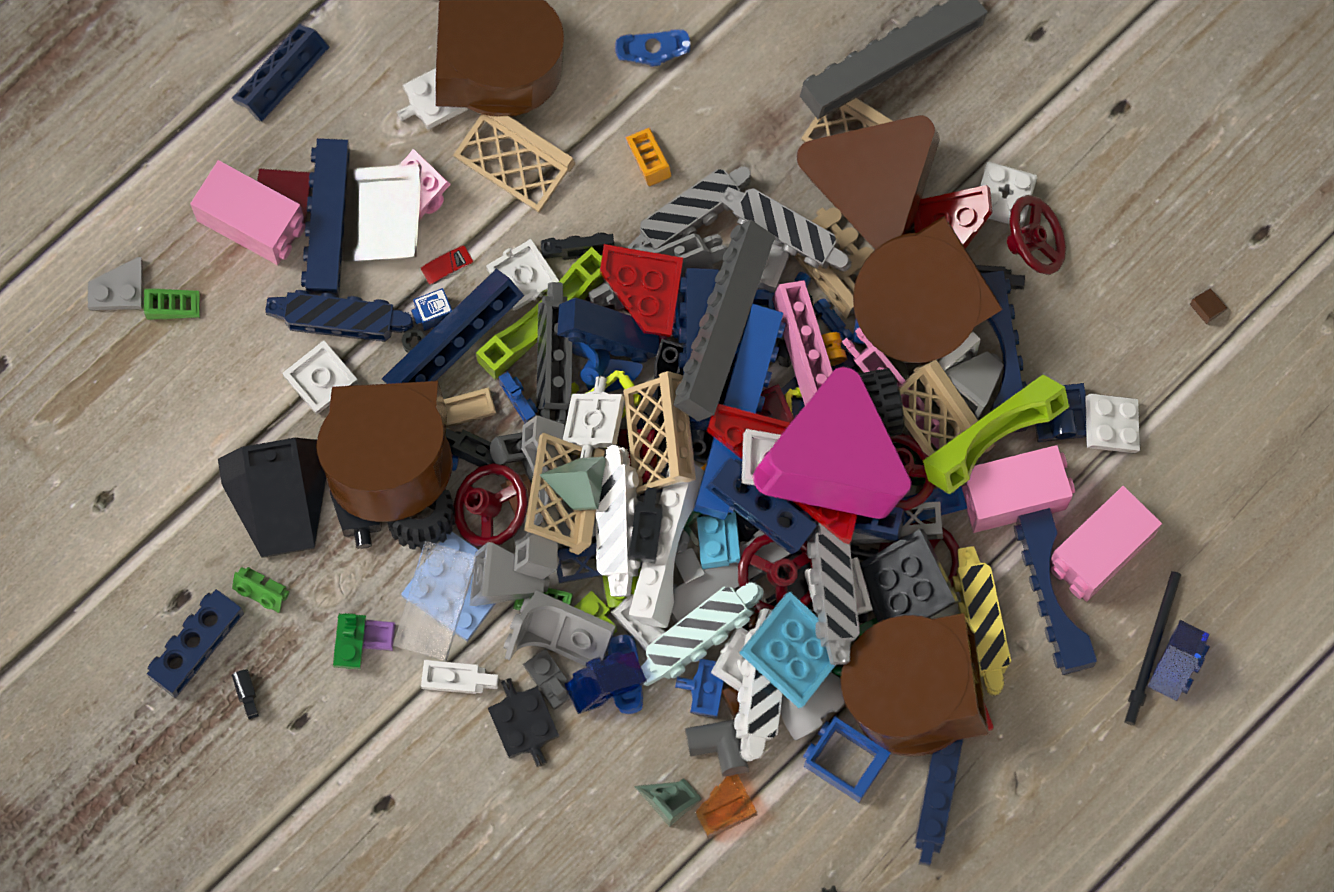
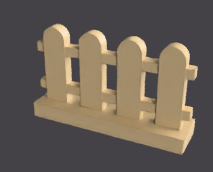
(833, 282)

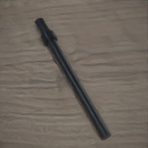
(1138, 696)

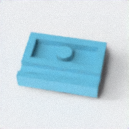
(718, 541)

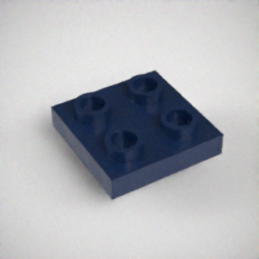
(1070, 422)

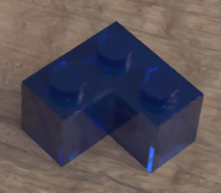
(1181, 657)
(604, 680)

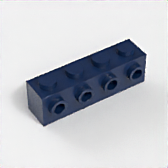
(605, 330)

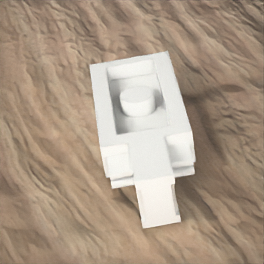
(456, 677)

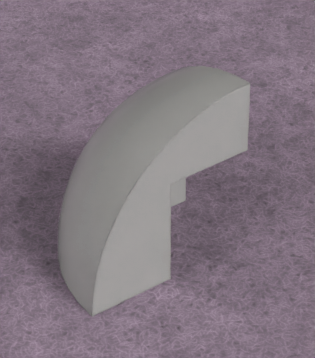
(808, 718)

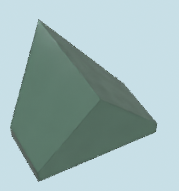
(578, 482)
(670, 799)

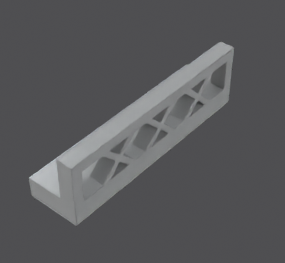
(933, 530)

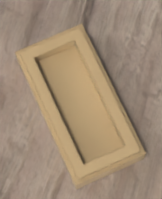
(469, 407)

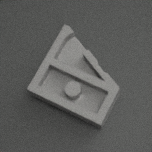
(118, 288)

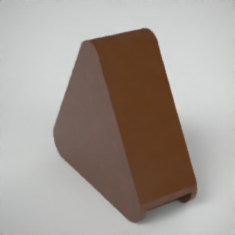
(874, 174)

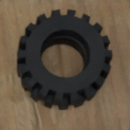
(886, 398)
(429, 529)

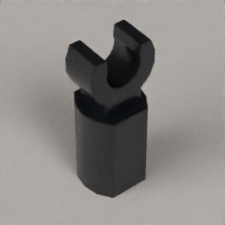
(245, 692)

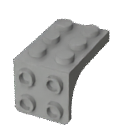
(560, 629)

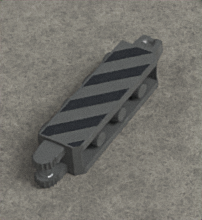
(553, 358)

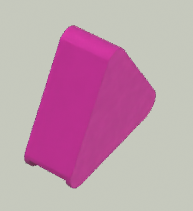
(836, 454)

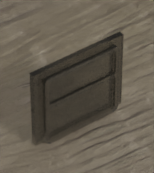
(382, 213)

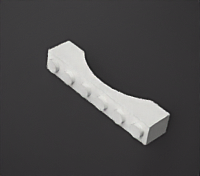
(654, 589)

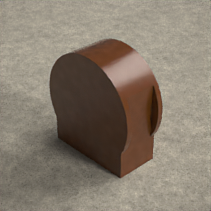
(497, 55)
(921, 295)
(386, 448)
(916, 684)

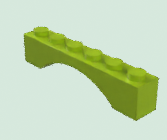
(521, 336)
(1034, 404)

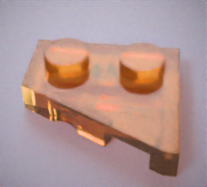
(725, 807)

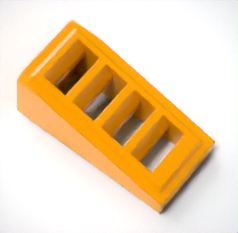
(655, 171)

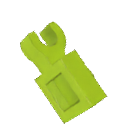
(594, 606)

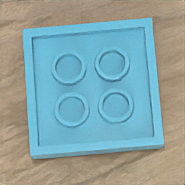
(789, 651)

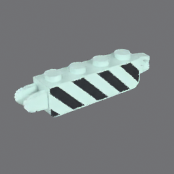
(699, 631)

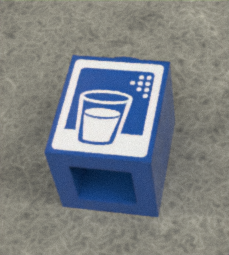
(431, 309)

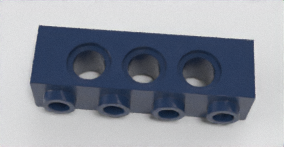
(790, 538)
(175, 680)

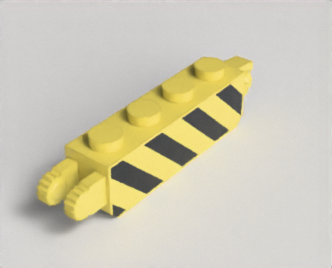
(982, 610)

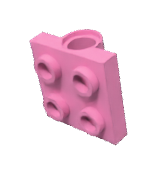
(432, 184)

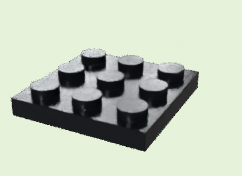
(907, 579)

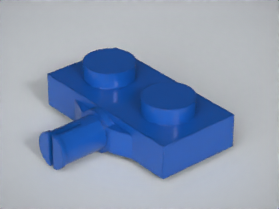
(513, 390)
(704, 688)

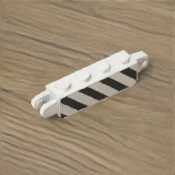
(615, 521)
(758, 706)

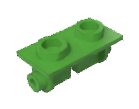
(248, 584)

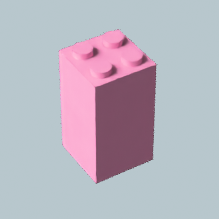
(248, 213)
(1017, 486)
(1104, 544)

